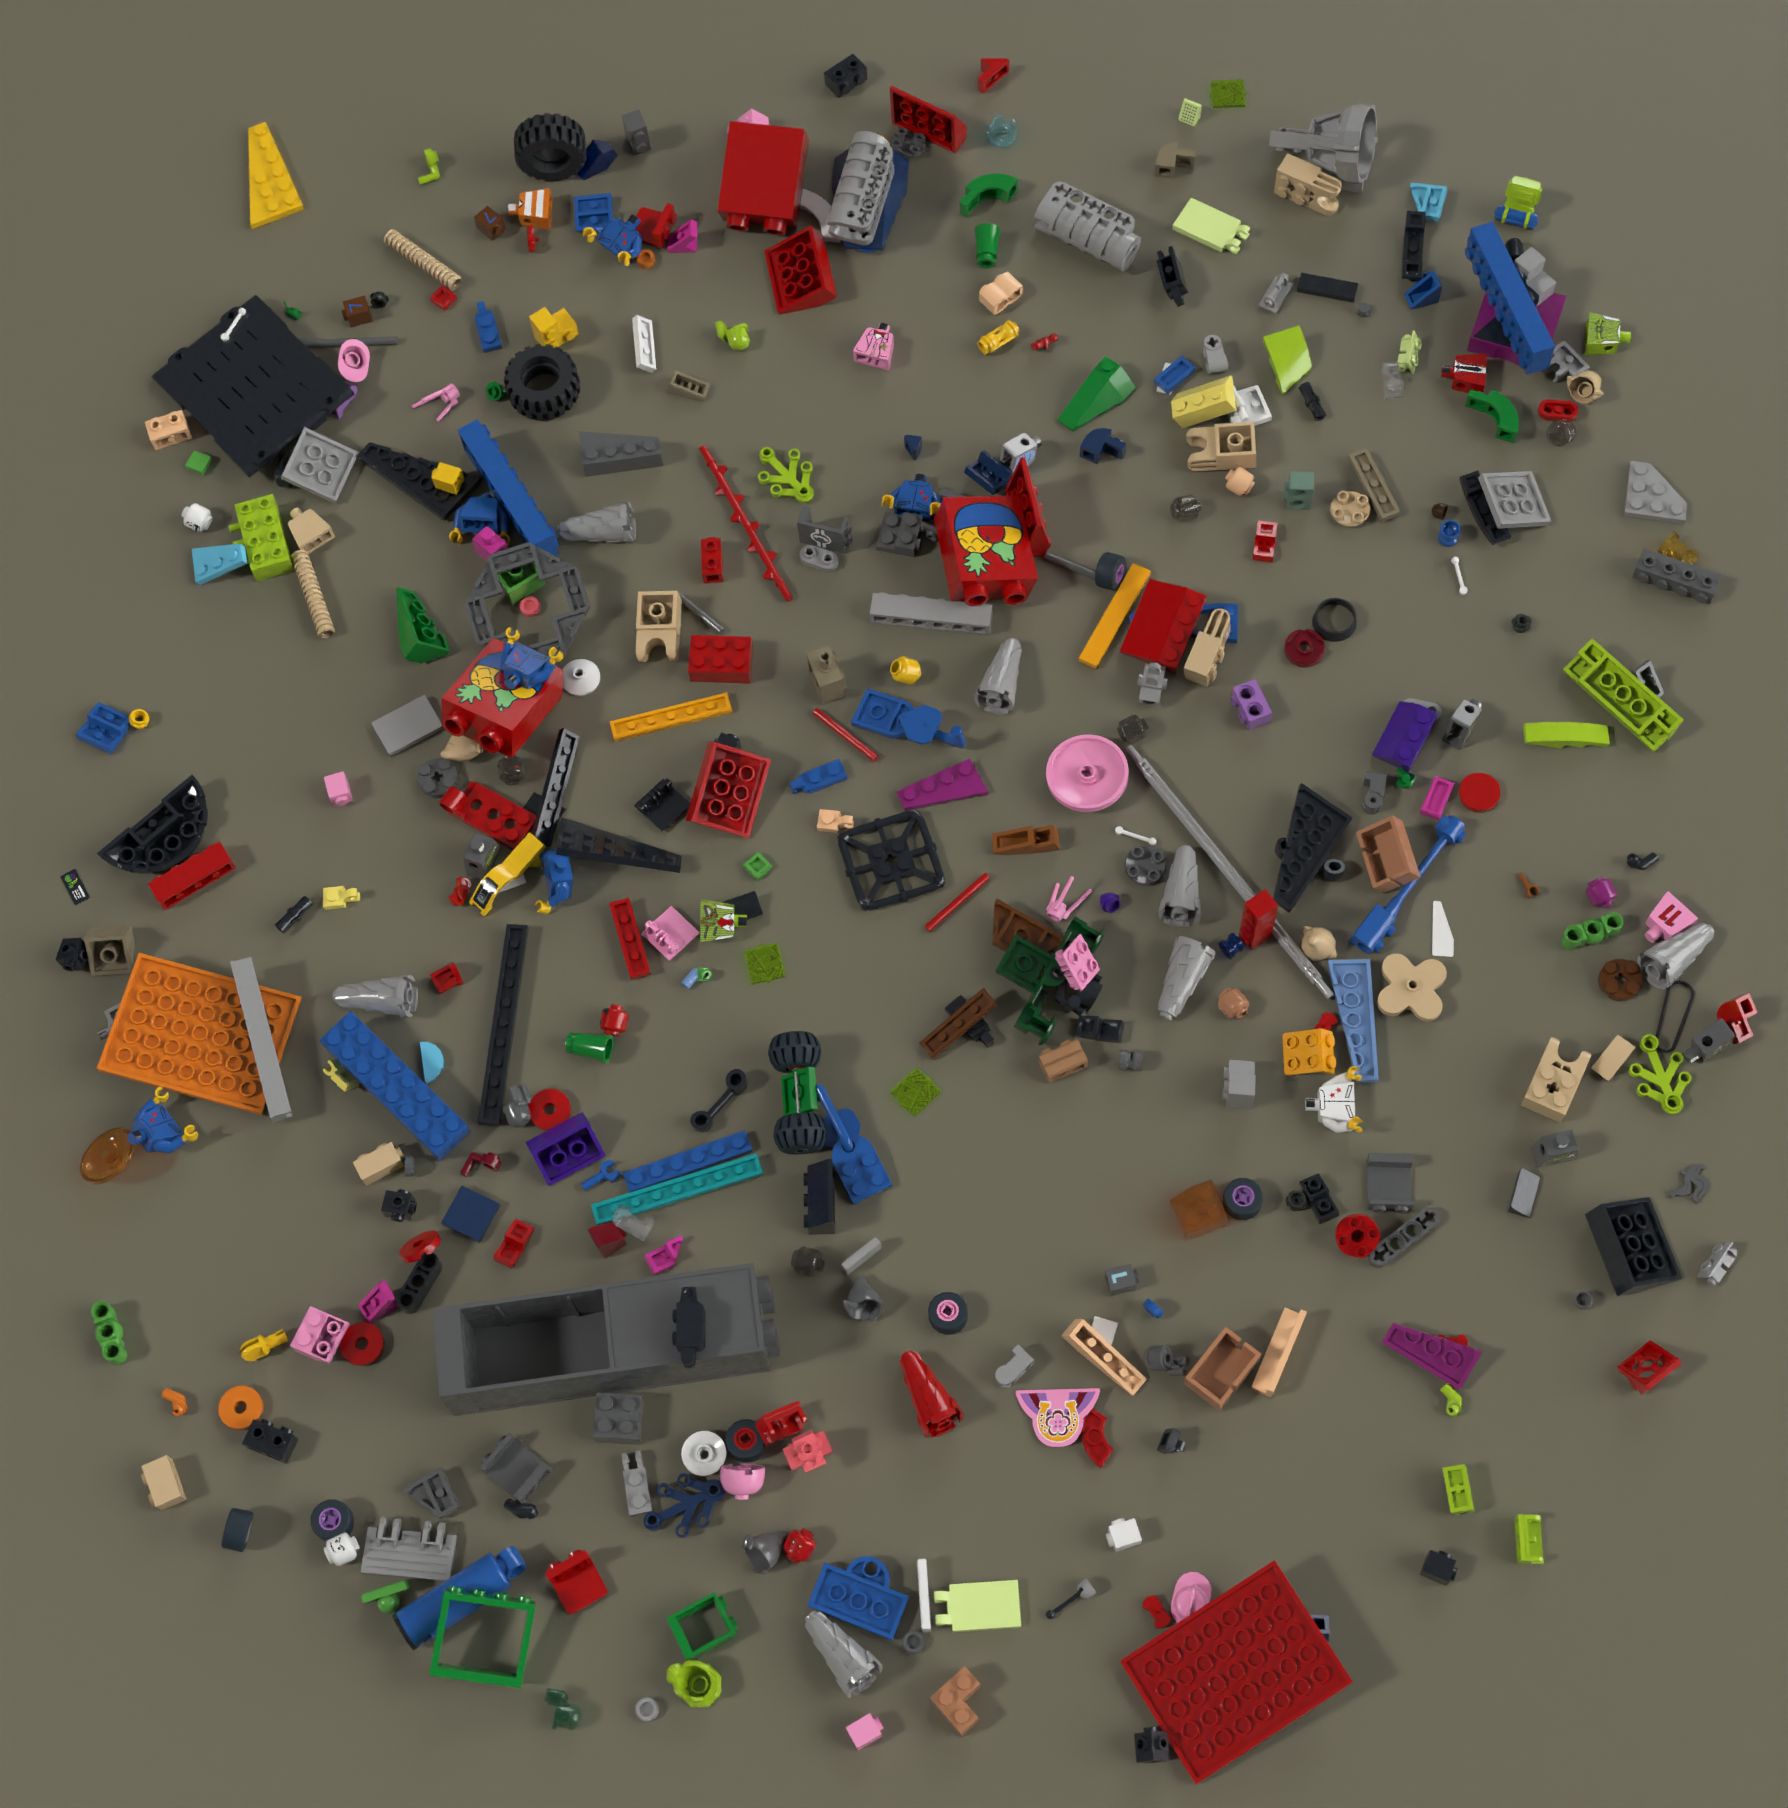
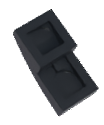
(1100, 1029)

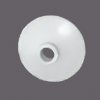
(581, 684)
(701, 1442)

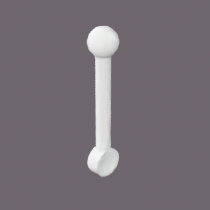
(225, 336)
(1463, 590)
(1119, 831)

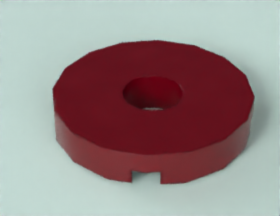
(1304, 658)

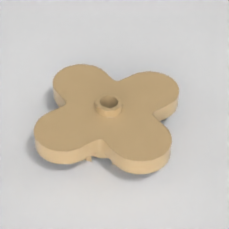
(1400, 997)

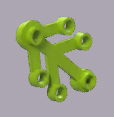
(787, 477)
(1660, 1077)

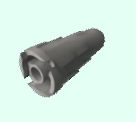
(609, 525)
(999, 682)
(1181, 895)
(1669, 958)
(1186, 967)
(386, 996)
(844, 1657)

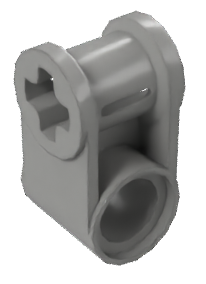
(1214, 355)

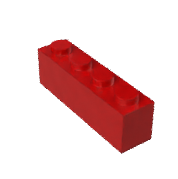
(191, 875)
(1258, 919)

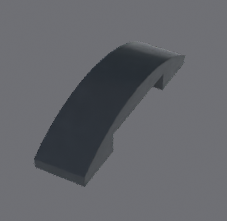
(1413, 245)
(1480, 509)

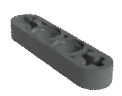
(1403, 1237)

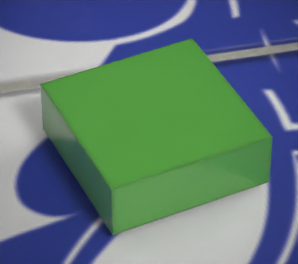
(198, 462)
(757, 866)

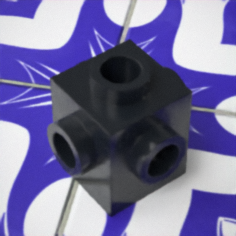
(72, 954)
(399, 1205)
(1151, 1746)

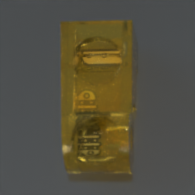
(1675, 549)

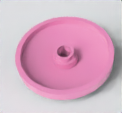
(1087, 773)

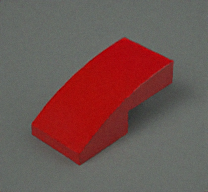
(1265, 541)
(514, 1243)

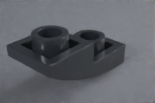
(1319, 1198)

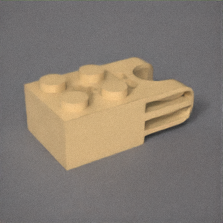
(1307, 185)
(1224, 447)
(658, 623)
(1208, 649)
(1555, 1076)

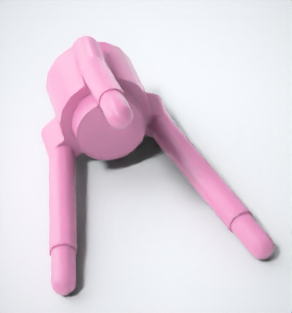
(447, 394)
(1057, 910)

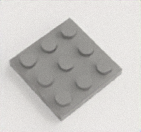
(319, 465)
(1514, 499)

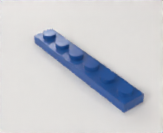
(688, 1161)

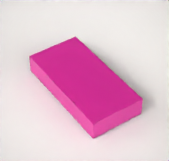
(1437, 798)

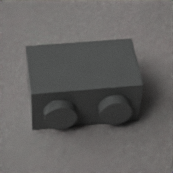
(636, 132)

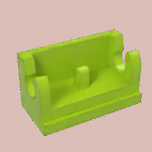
(1458, 1489)
(1528, 1539)

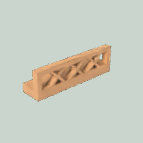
(1278, 1352)

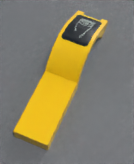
(503, 873)

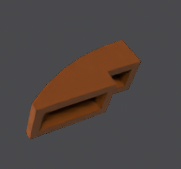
(1026, 840)

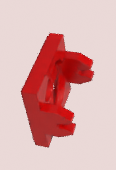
(1642, 1355)

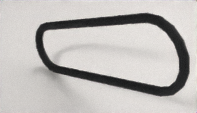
(1684, 1017)

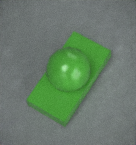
(387, 1598)

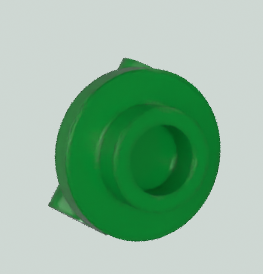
(495, 391)
(1405, 780)

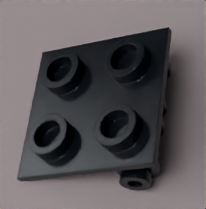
(662, 804)

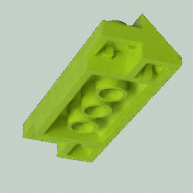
(1623, 695)

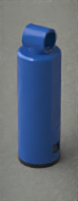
(420, 1618)

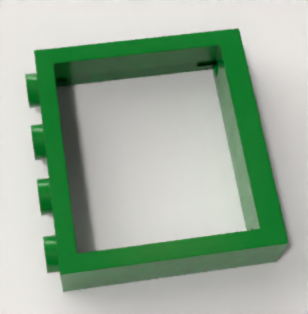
(486, 1676)

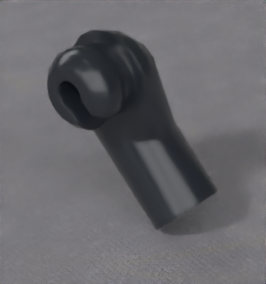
(1641, 863)
(521, 1510)

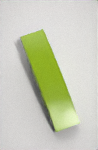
(1566, 734)

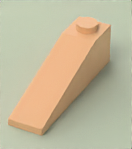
(1103, 1355)

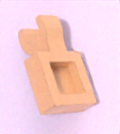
(831, 821)

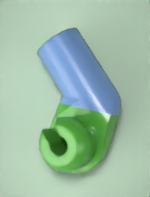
(696, 975)

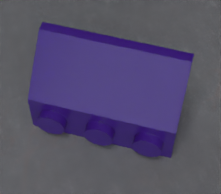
(1405, 735)
(565, 1149)

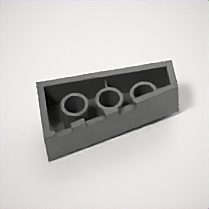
(618, 453)

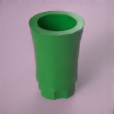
(986, 244)
(590, 1046)

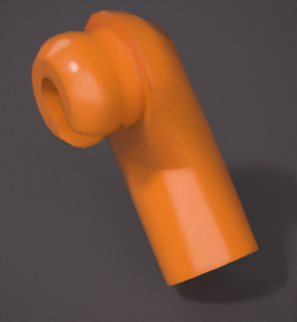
(178, 1401)

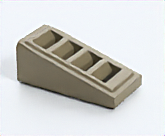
(683, 378)

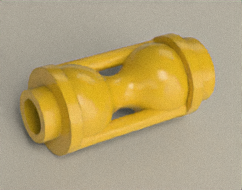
(990, 342)

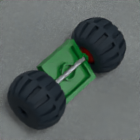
(798, 1129)

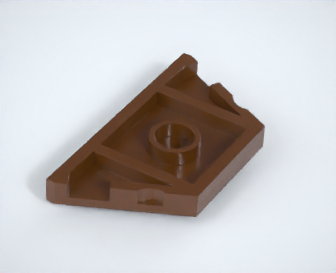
(1011, 922)

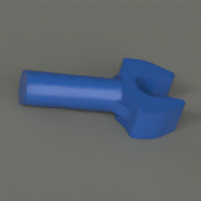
(602, 1175)

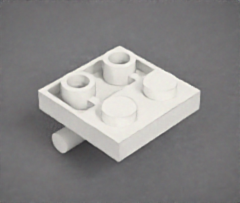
(1250, 407)

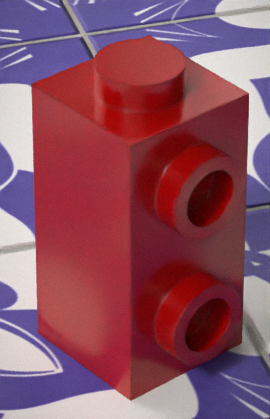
(712, 560)

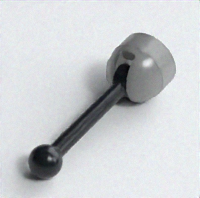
(1084, 1590)

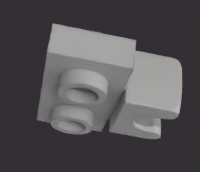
(1566, 362)

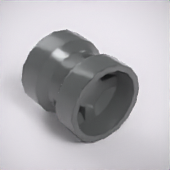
(1125, 1060)

